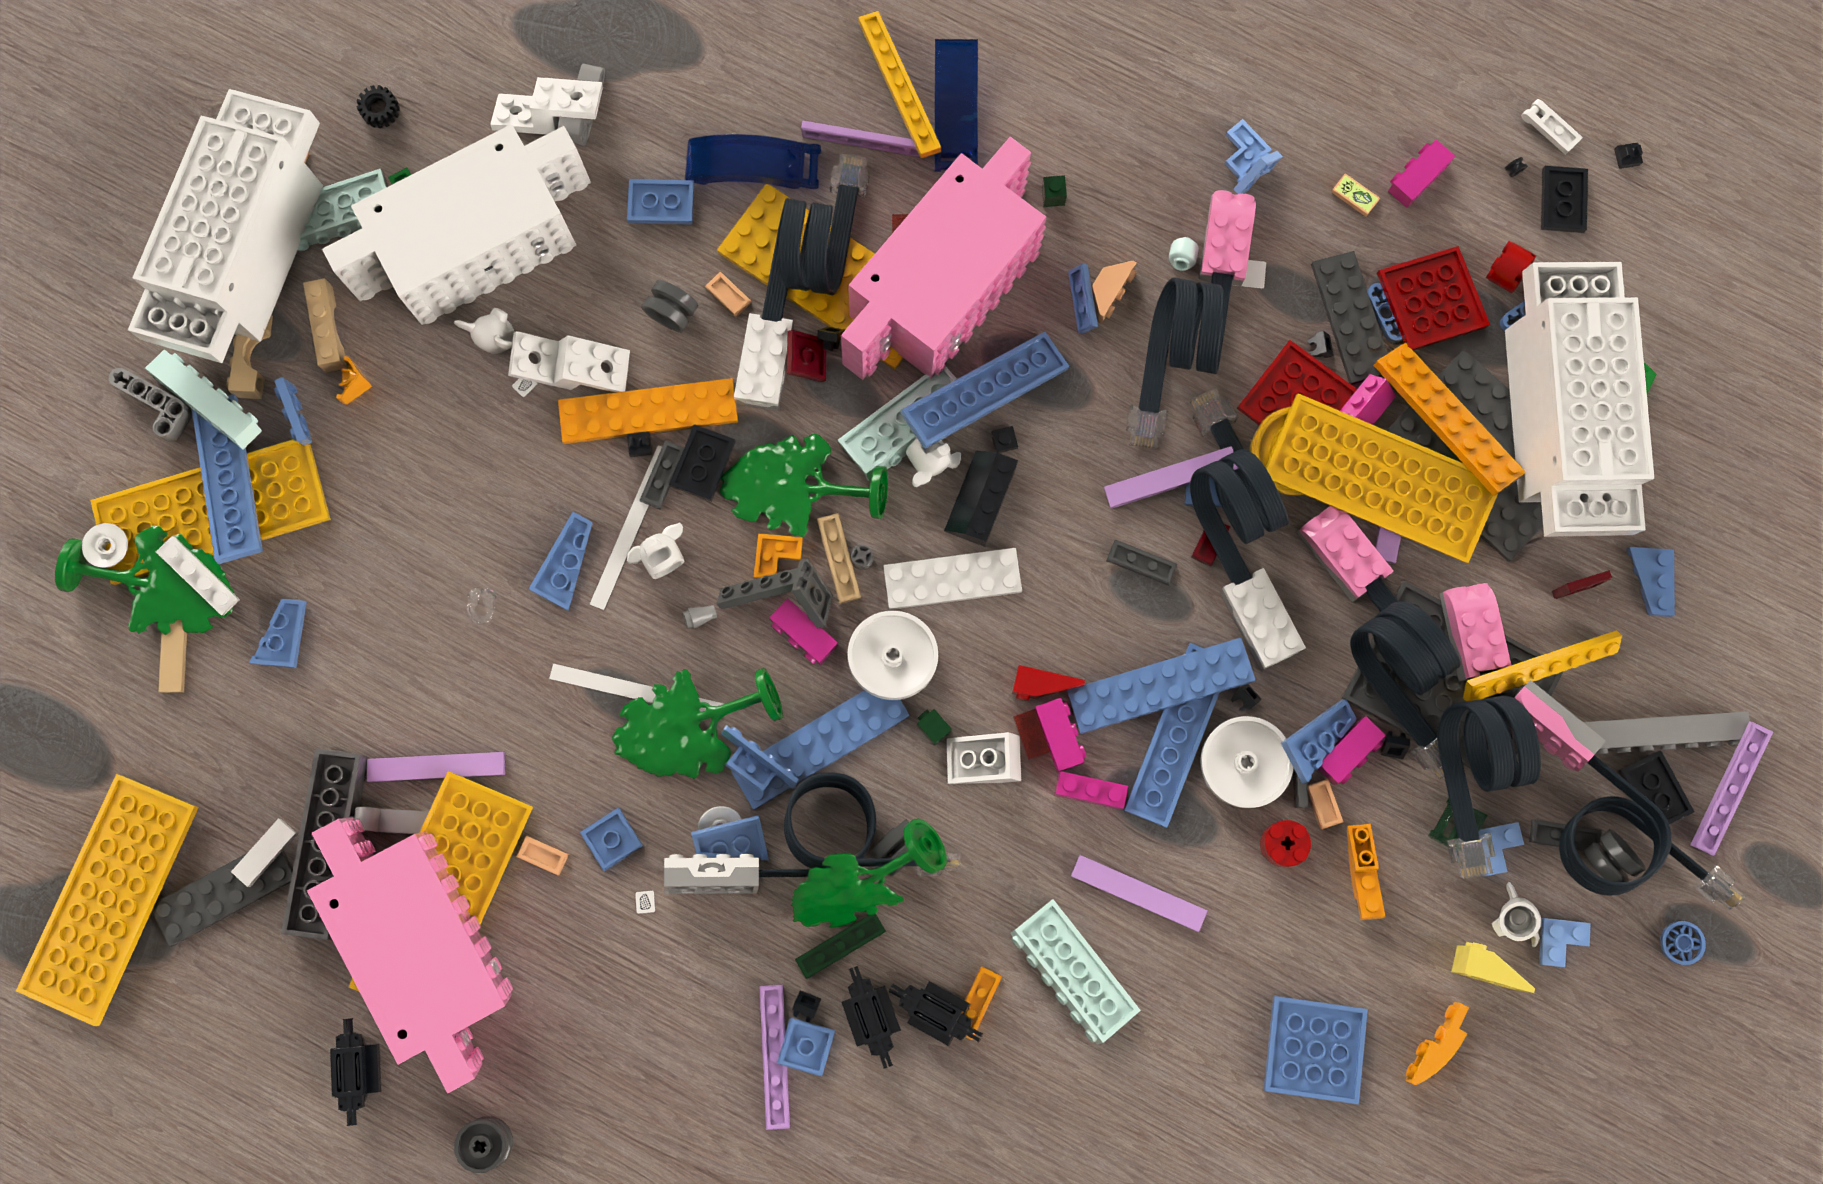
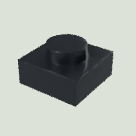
(1004, 439)

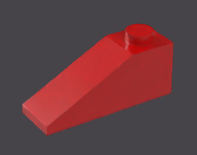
(1040, 683)

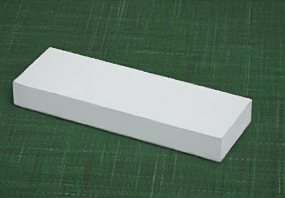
(264, 852)

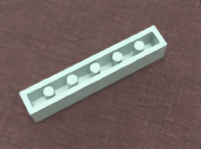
(203, 399)

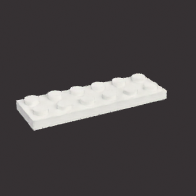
(952, 578)

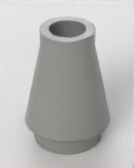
(698, 616)

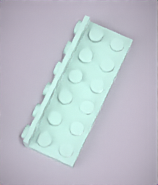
(333, 209)
(885, 434)
(1074, 973)

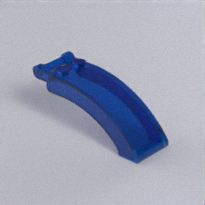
(956, 100)
(751, 160)

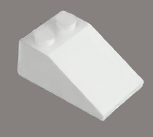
(984, 759)

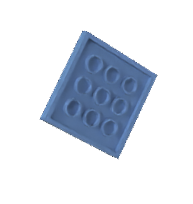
(1315, 1050)

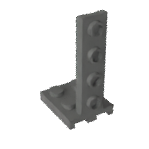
(802, 581)

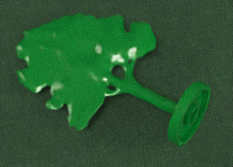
(774, 483)
(161, 597)
(667, 733)
(838, 892)

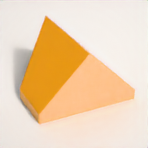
(354, 382)

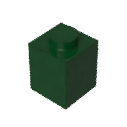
(1054, 191)
(933, 726)

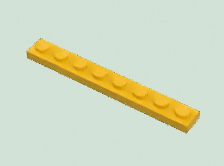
(899, 84)
(1542, 666)

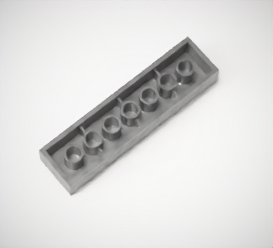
(331, 795)

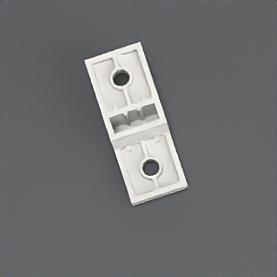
(549, 101)
(568, 362)

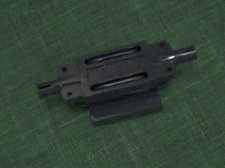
(937, 1012)
(871, 1016)
(354, 1071)

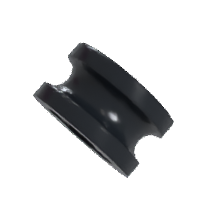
(1516, 167)

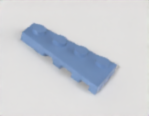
(562, 566)
(1317, 739)

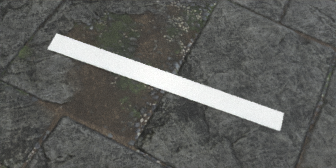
(623, 544)
(608, 684)

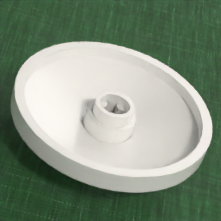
(892, 655)
(1246, 762)

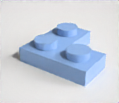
(1249, 146)
(1260, 166)
(1503, 837)
(1556, 935)

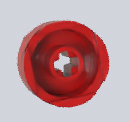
(1508, 268)
(1283, 856)

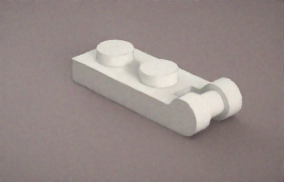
(1551, 126)

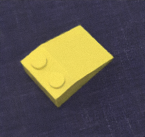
(1486, 966)

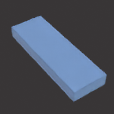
(1083, 298)

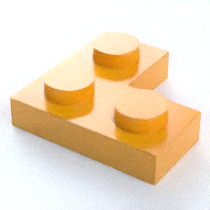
(771, 549)

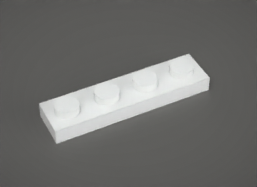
(197, 575)

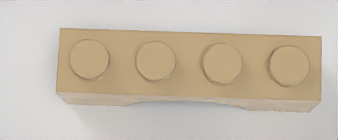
(326, 341)
(243, 379)

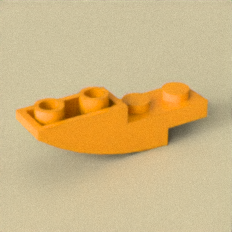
(1364, 872)
(1436, 1054)

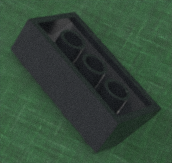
(981, 496)

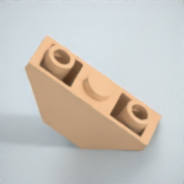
(1110, 286)

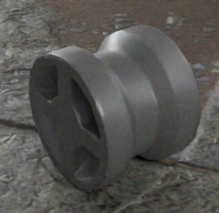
(860, 552)

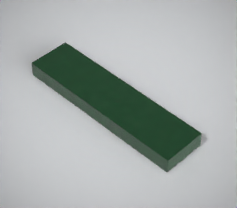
(840, 945)

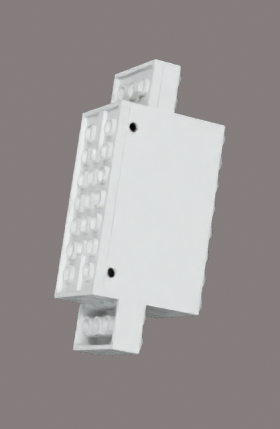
(463, 223)
(228, 228)
(1580, 400)

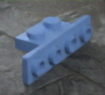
(753, 764)

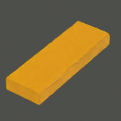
(981, 995)

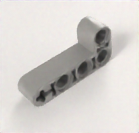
(578, 127)
(150, 398)
(390, 820)

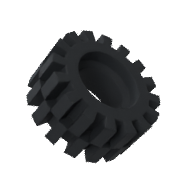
(377, 95)

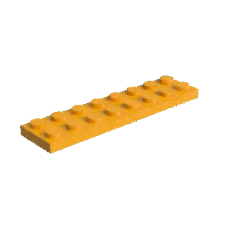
(647, 410)
(1449, 419)

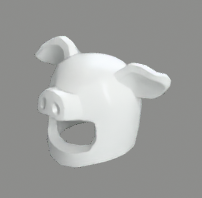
(490, 332)
(931, 460)
(659, 552)
(1518, 919)

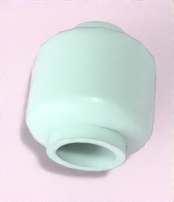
(1183, 253)

